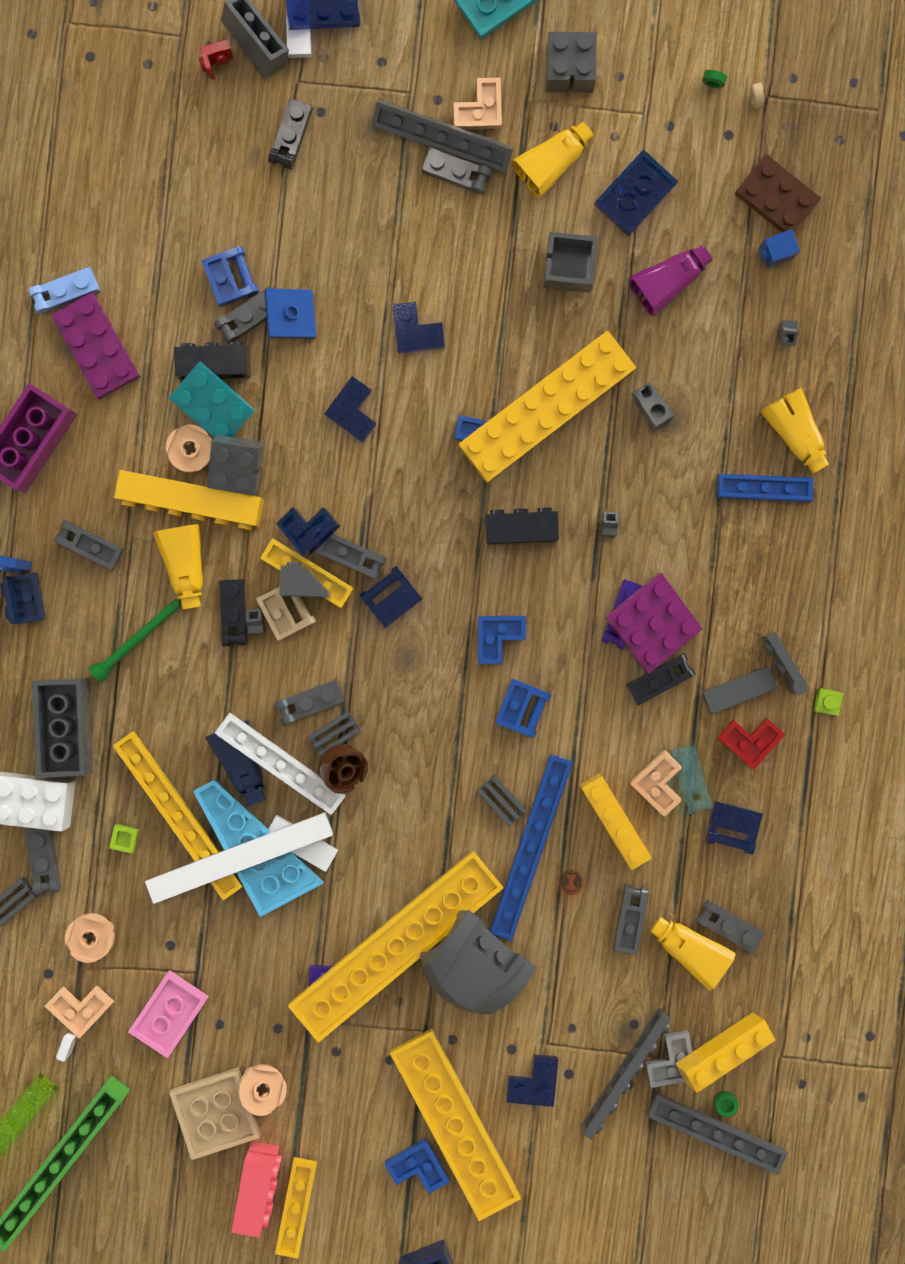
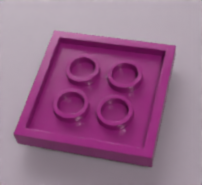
(653, 623)

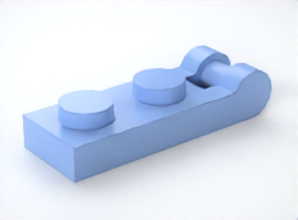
(64, 290)

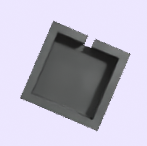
(571, 56)
(570, 262)
(233, 464)

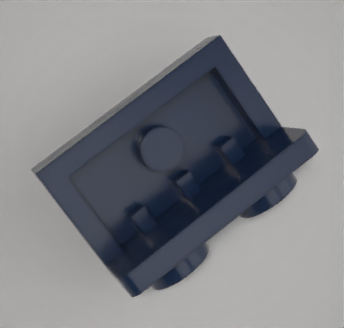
(23, 598)

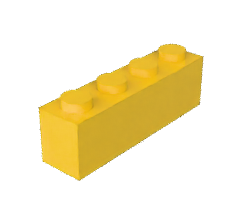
(615, 821)
(725, 1052)

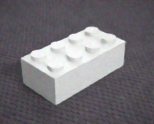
(36, 801)

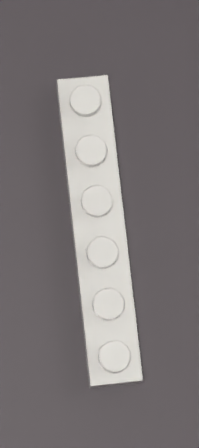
(278, 762)

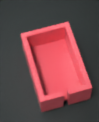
(257, 1189)

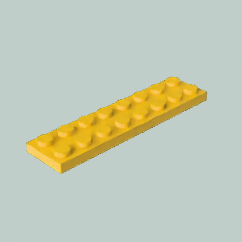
(547, 406)
(455, 1124)

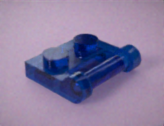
(394, 604)
(734, 819)

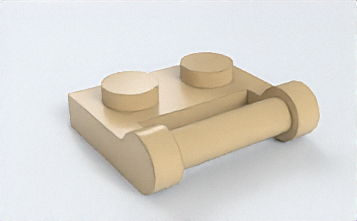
(279, 615)

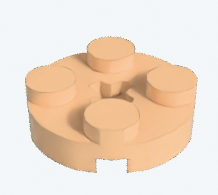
(185, 436)
(77, 943)
(269, 1100)

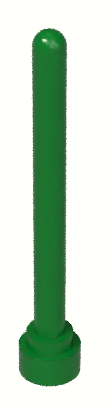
(101, 669)

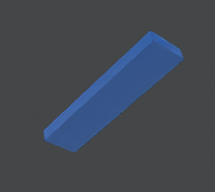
(764, 488)

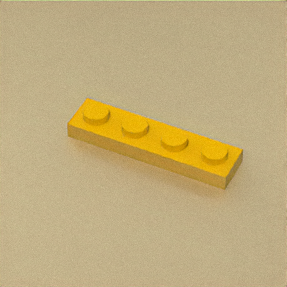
(278, 555)
(296, 1207)

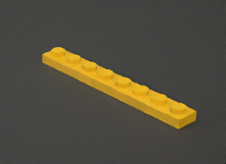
(172, 807)

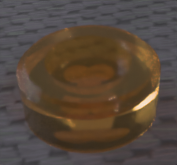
(571, 882)

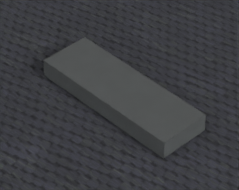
(739, 690)

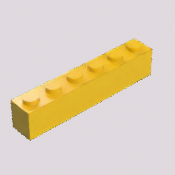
(188, 498)

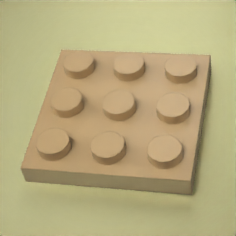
(213, 1115)

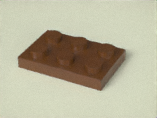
(777, 195)

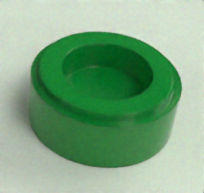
(714, 78)
(725, 1104)

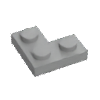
(664, 1071)

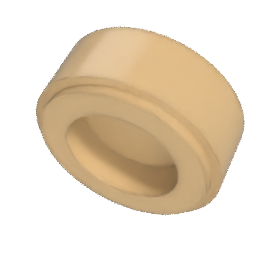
(757, 95)

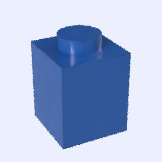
(779, 248)

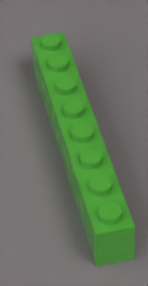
(60, 1160)

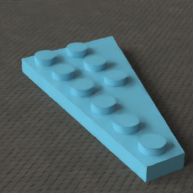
(269, 882)

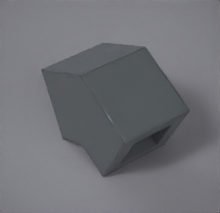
(788, 332)
(609, 524)
(255, 621)

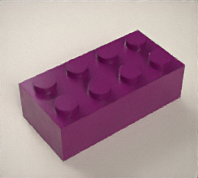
(31, 436)

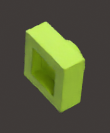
(828, 701)
(124, 838)

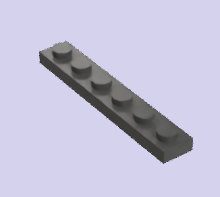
(442, 136)
(621, 1080)
(717, 1133)

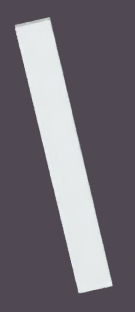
(239, 857)

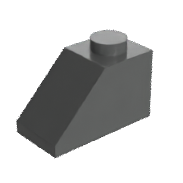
(300, 582)

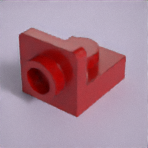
(215, 53)

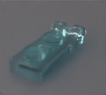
(692, 778)

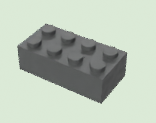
(62, 727)

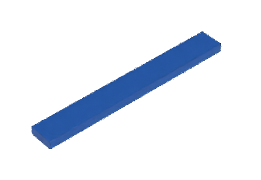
(530, 847)

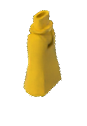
(549, 160)
(795, 424)
(182, 558)
(697, 954)

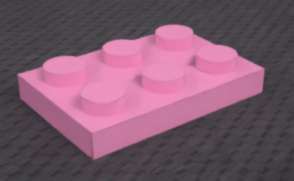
(168, 1014)

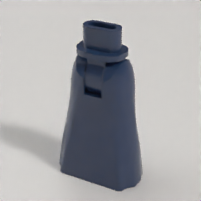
(242, 771)

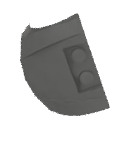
(475, 967)

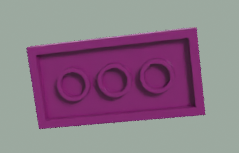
(95, 346)

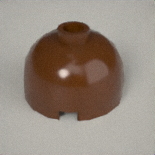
(342, 768)

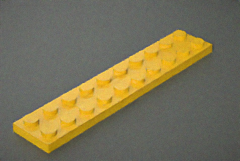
(394, 946)

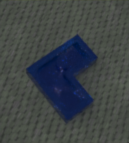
(411, 335)
(346, 411)
(307, 535)
(538, 1089)

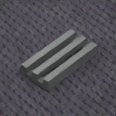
(317, 744)
(515, 815)
(27, 888)

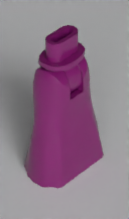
(669, 278)

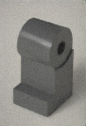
(652, 407)

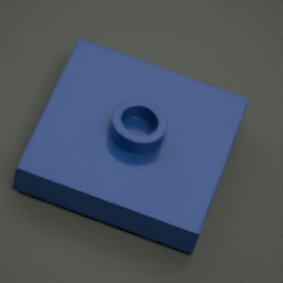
(290, 313)

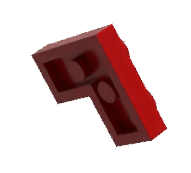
(752, 747)

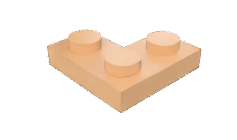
(485, 112)
(652, 783)
(79, 1015)

